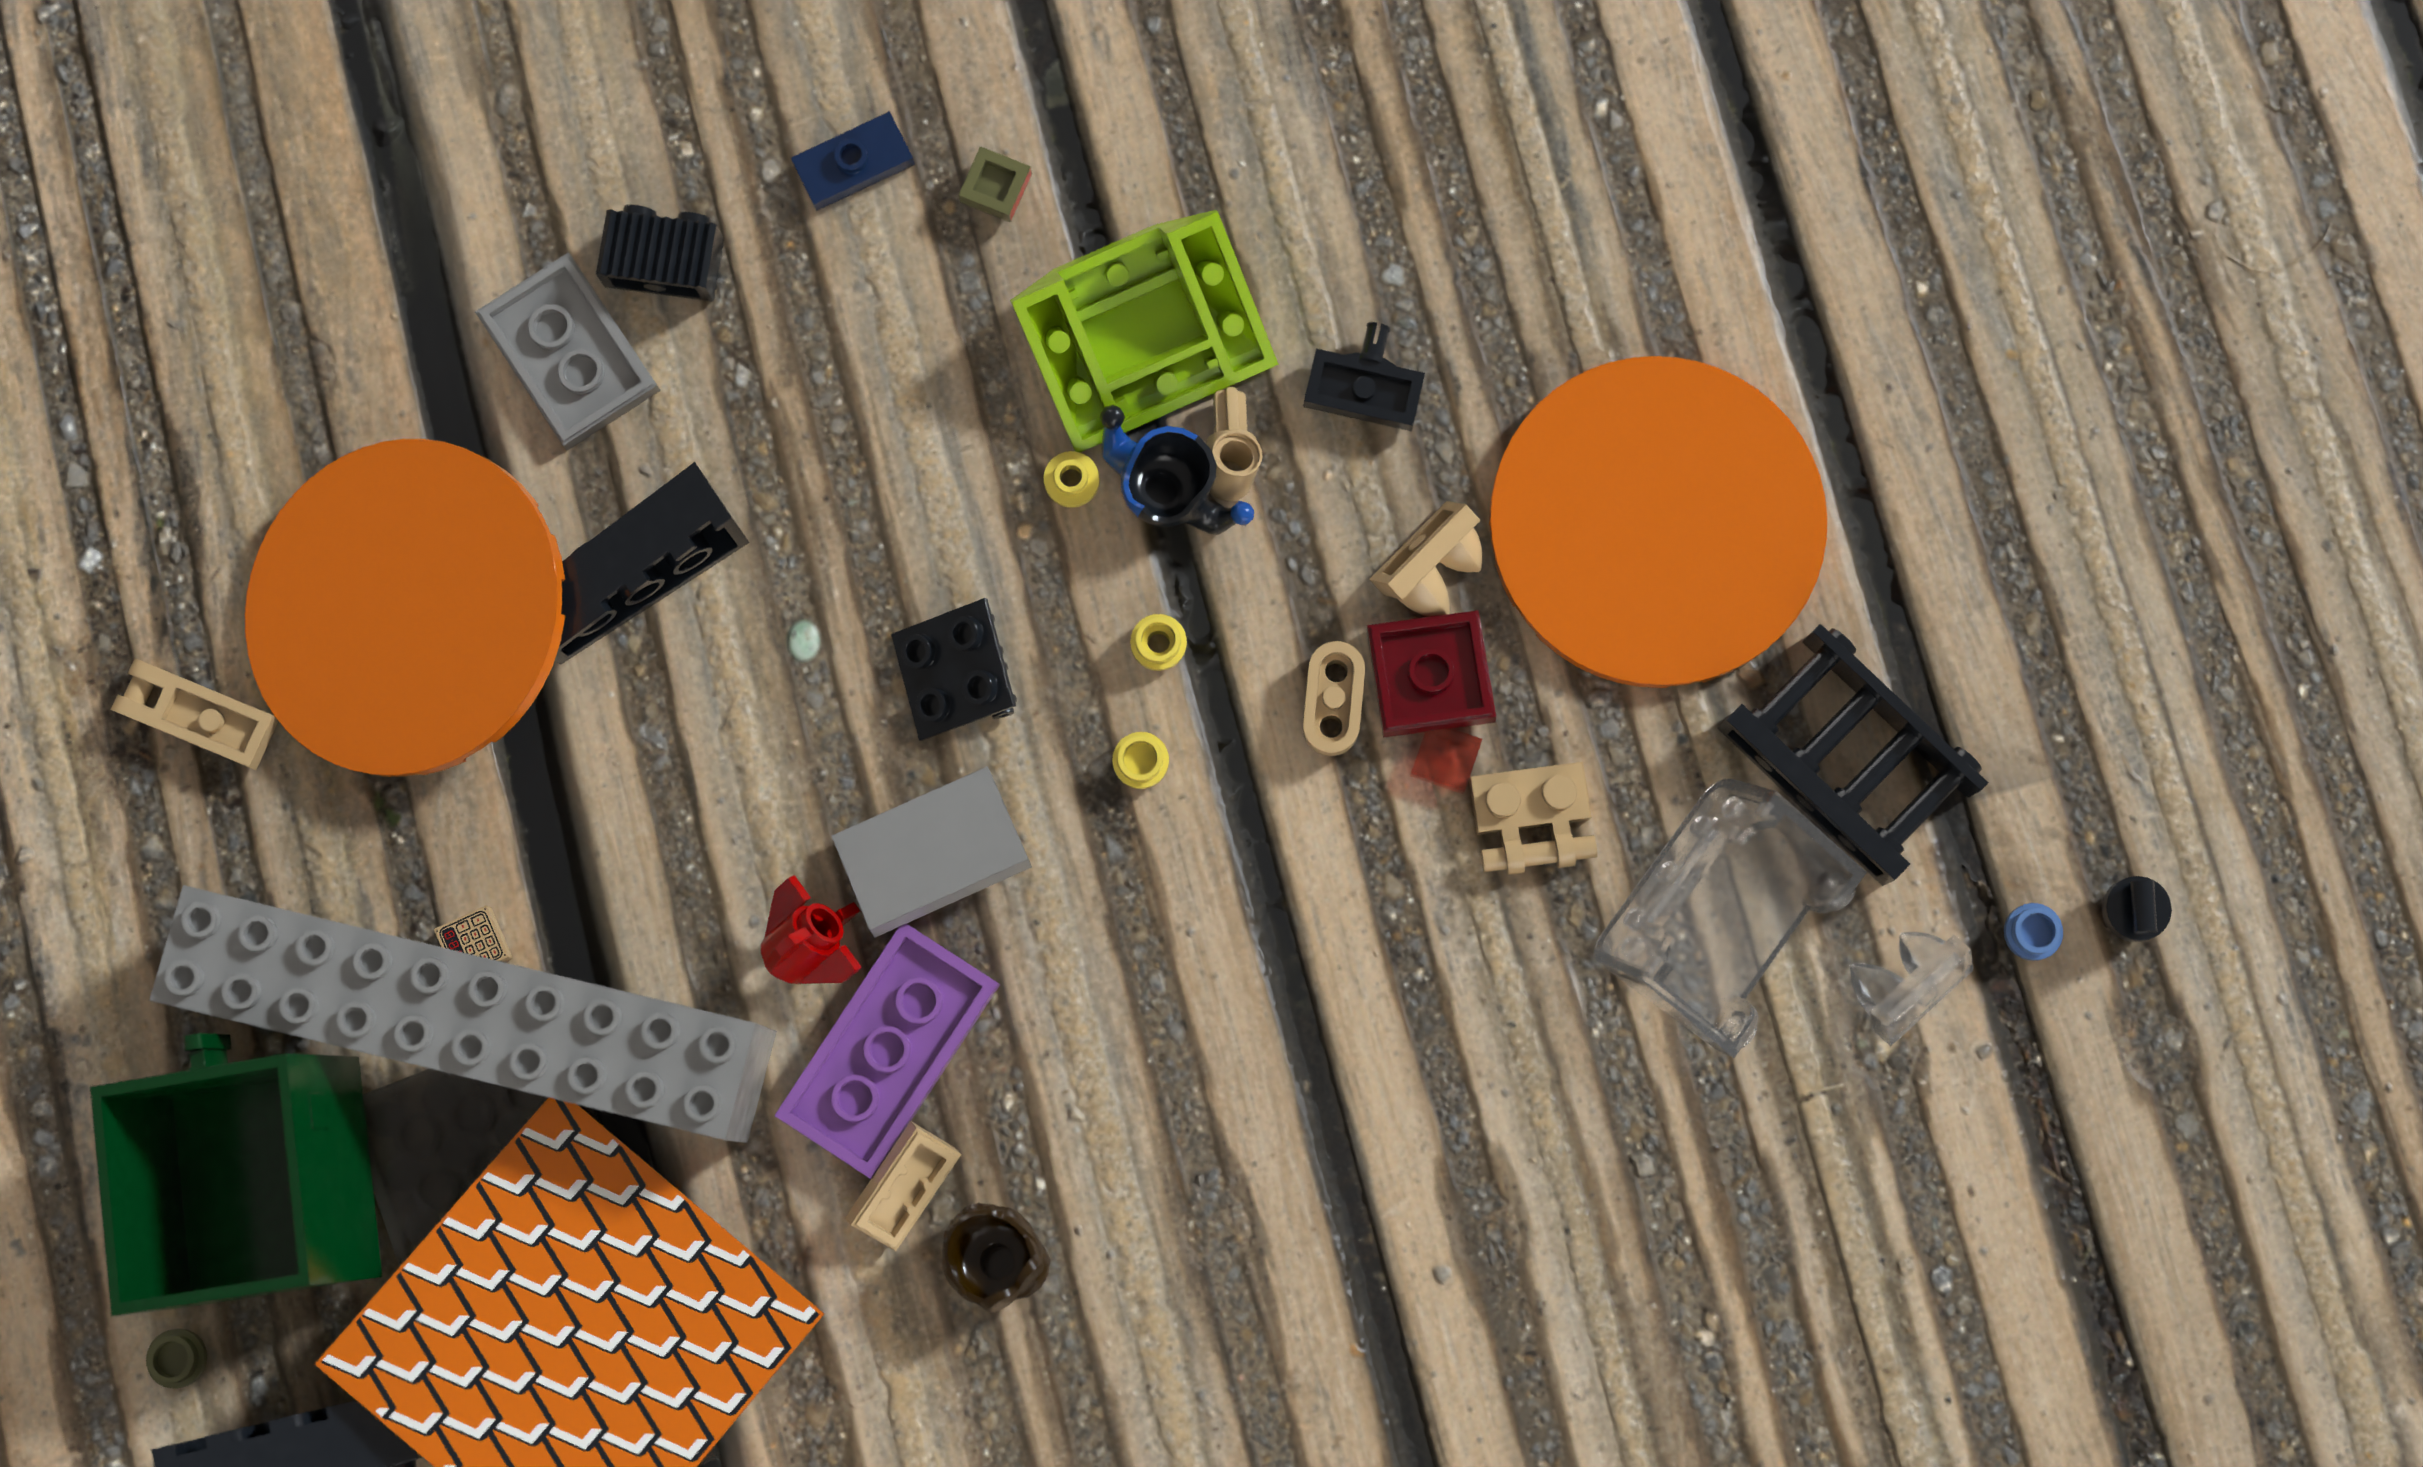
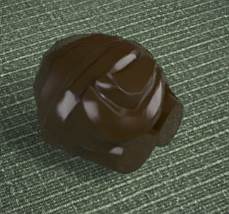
(993, 1256)

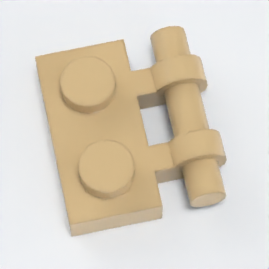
(1530, 800)

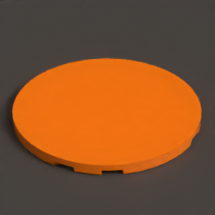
(1658, 521)
(404, 608)

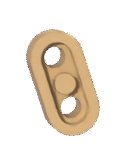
(1333, 699)

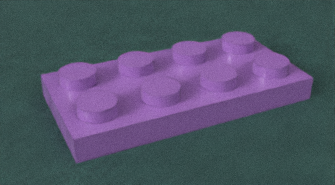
(887, 1050)

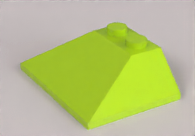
(1144, 326)

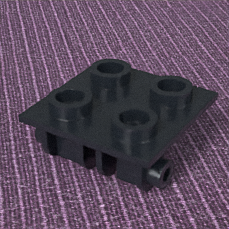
(954, 670)

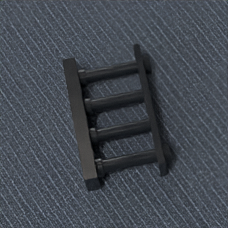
(1839, 809)

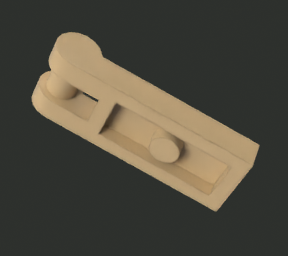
(197, 715)

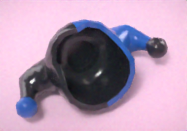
(1168, 477)

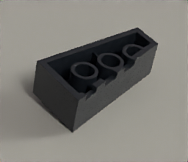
(644, 558)
(318, 1438)

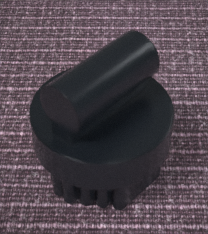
(2136, 909)

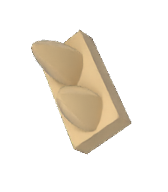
(1412, 572)

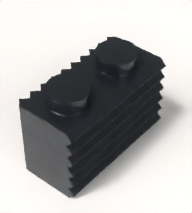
(660, 253)

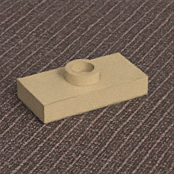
(903, 1186)

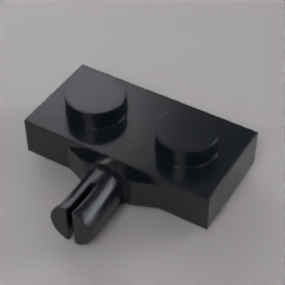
(1365, 384)

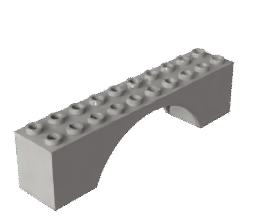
(464, 1014)

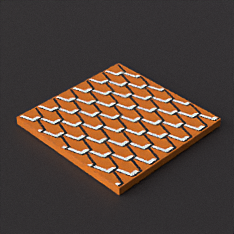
(570, 1316)

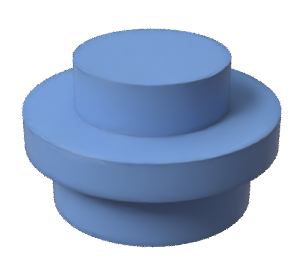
(2033, 931)

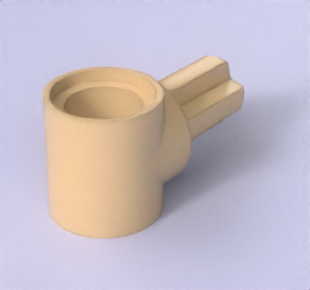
(1233, 444)

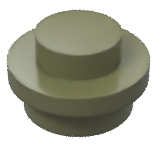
(176, 1358)

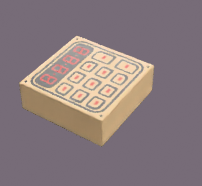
(475, 935)

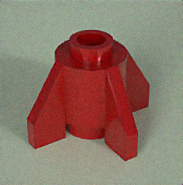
(800, 941)

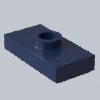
(853, 161)

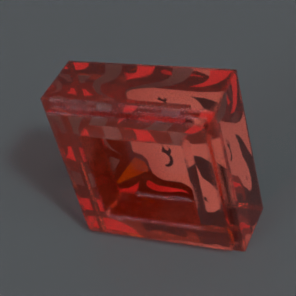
(1446, 758)

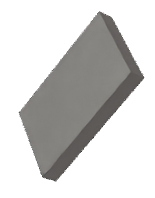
(567, 351)
(931, 852)

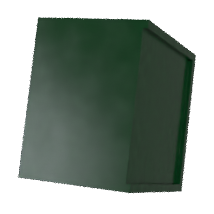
(234, 1179)

